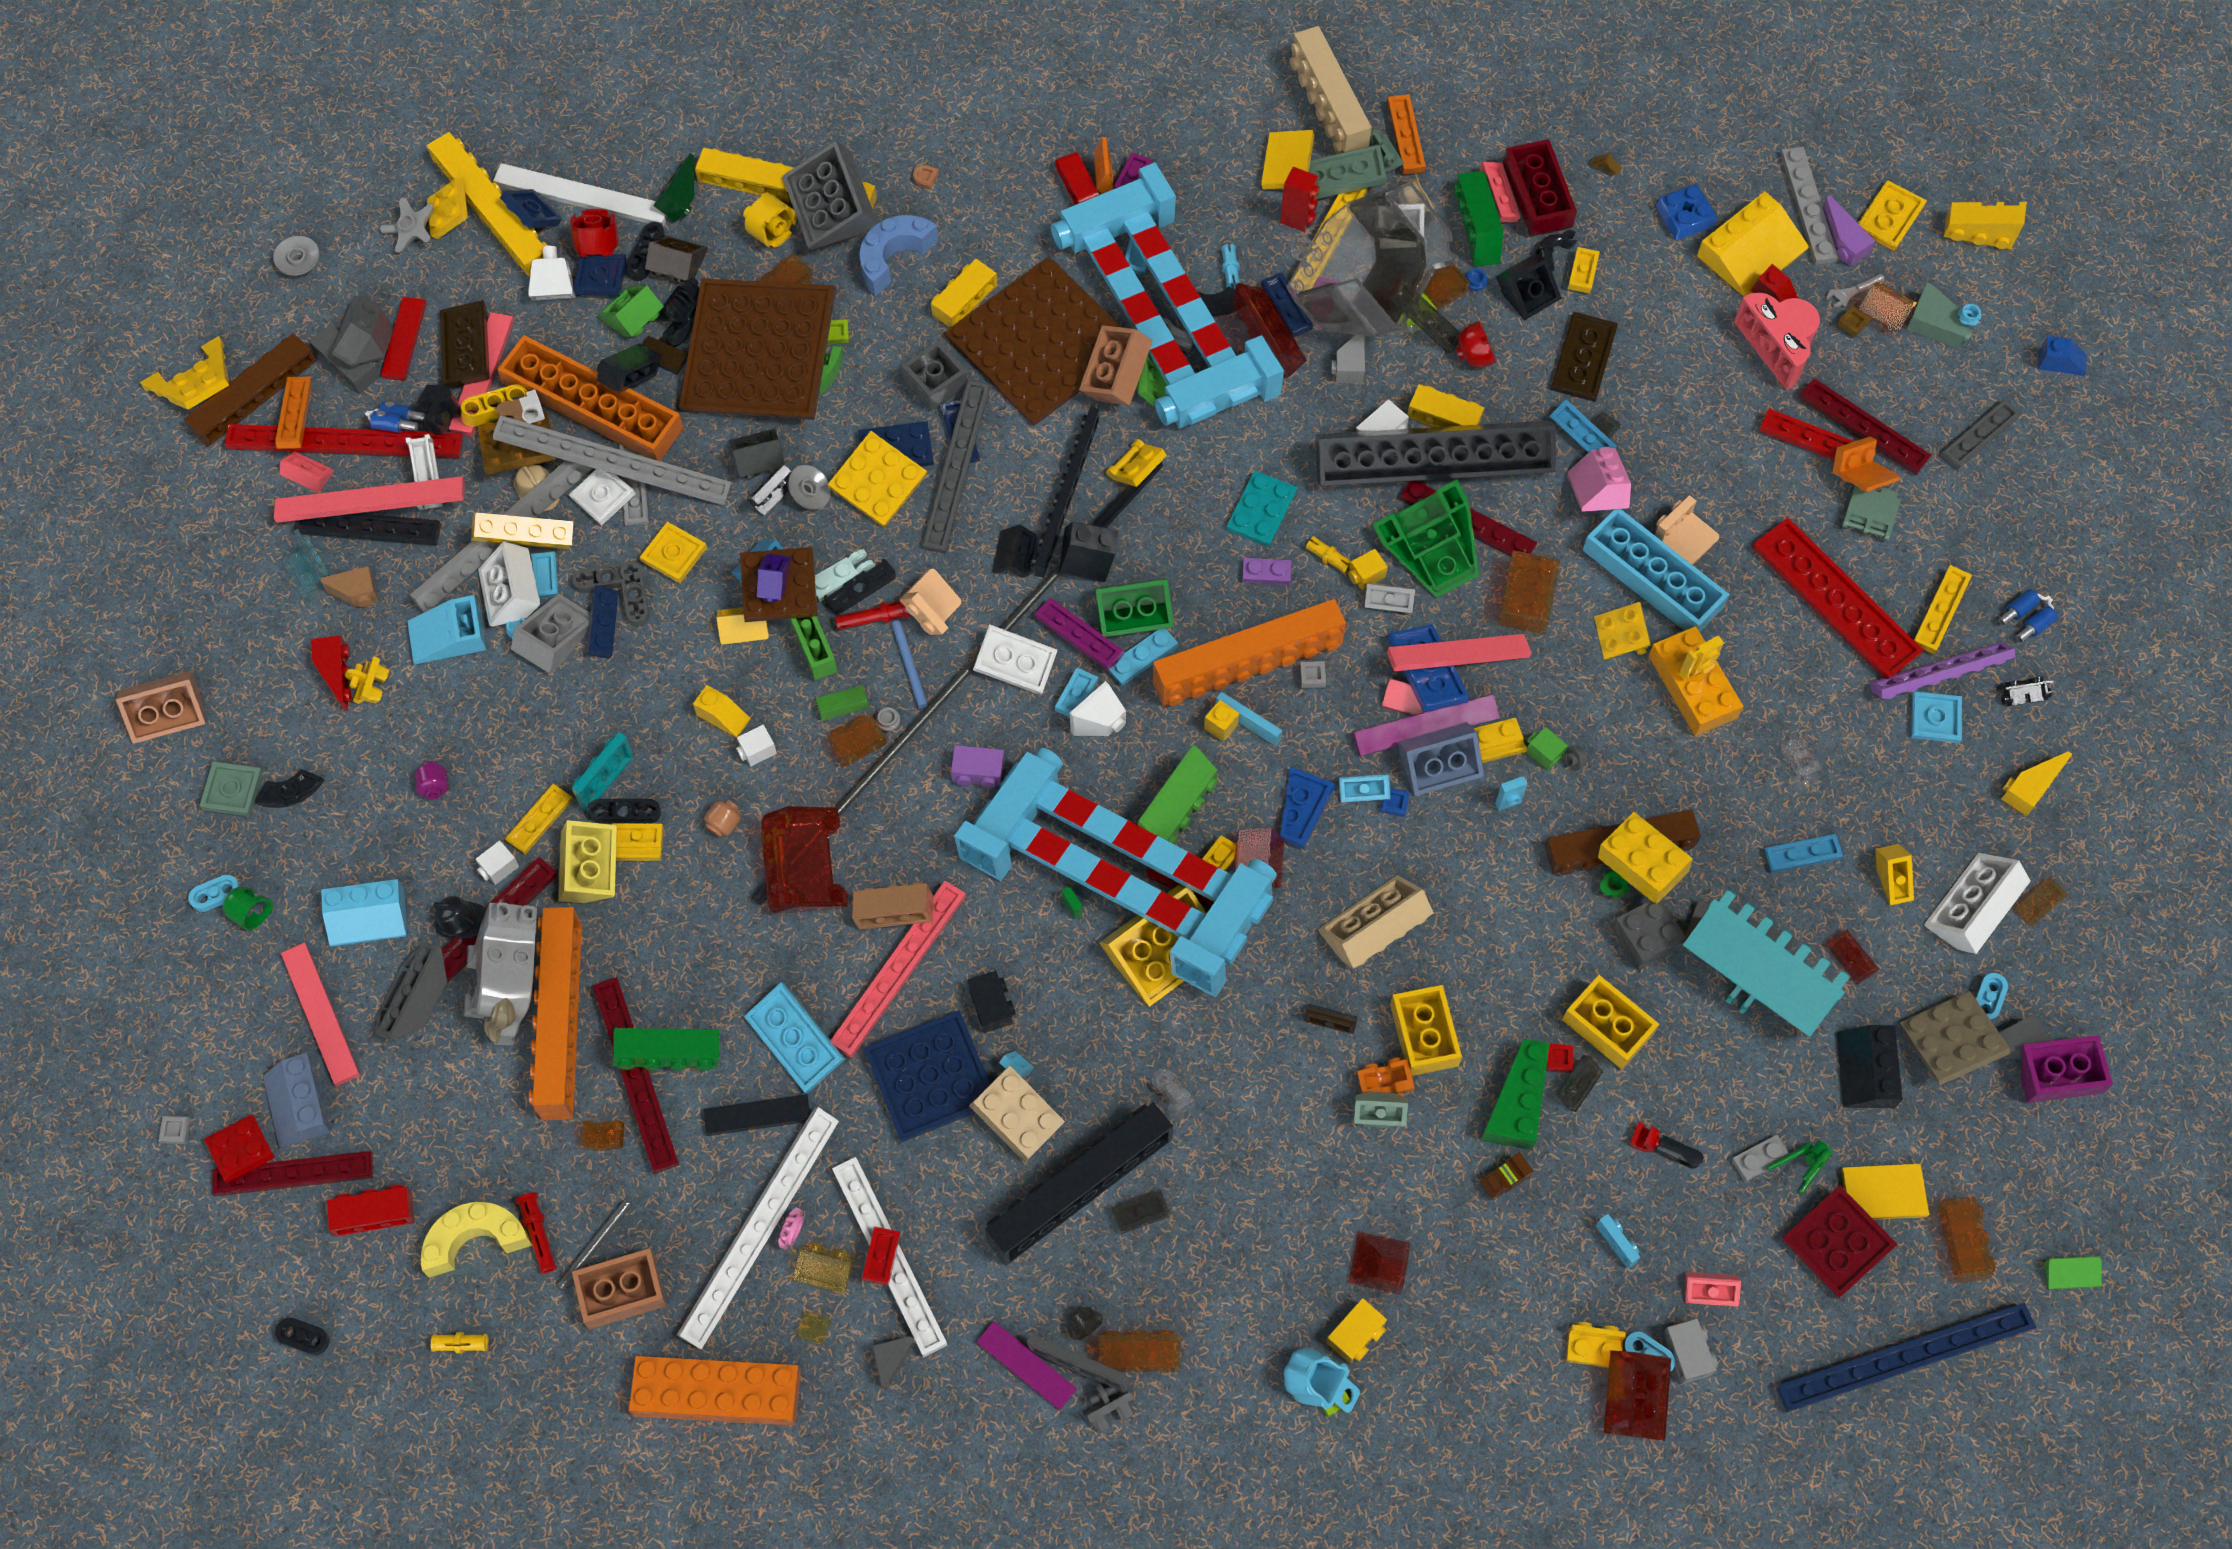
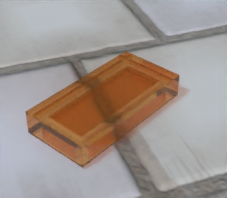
(2040, 901)

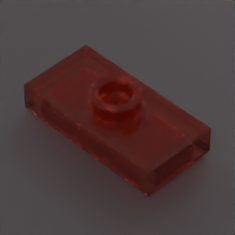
(1852, 957)

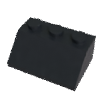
(1869, 1067)

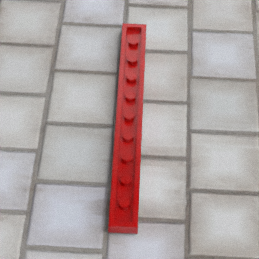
(341, 441)

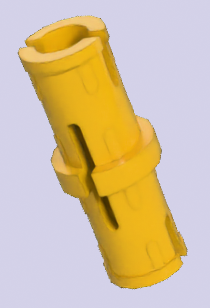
(1328, 554)
(459, 1342)

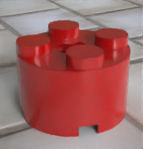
(594, 232)

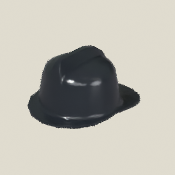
(458, 917)

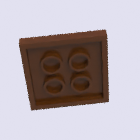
(800, 590)

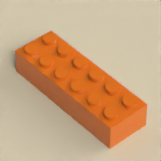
(715, 1390)

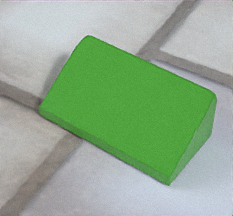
(842, 703)
(2073, 1272)

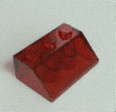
(1637, 1395)

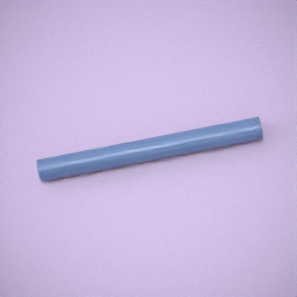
(909, 664)

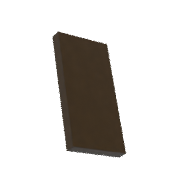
(464, 344)
(1584, 356)

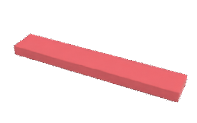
(498, 333)
(1458, 652)
(320, 1014)

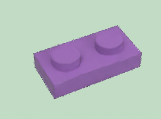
(1266, 571)

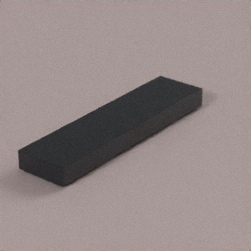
(756, 1115)

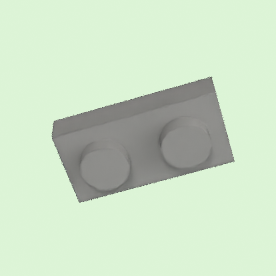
(1389, 597)
(1756, 1159)

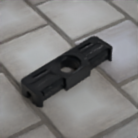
(874, 579)

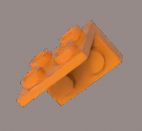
(1856, 465)

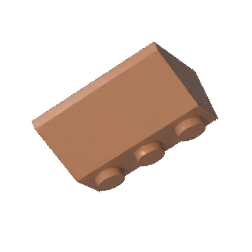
(161, 707)

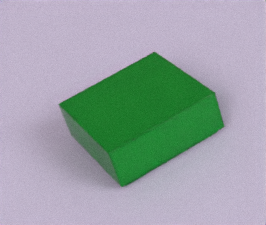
(1072, 902)

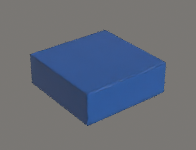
(1397, 804)

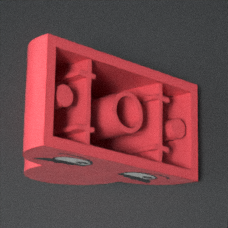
(1779, 333)

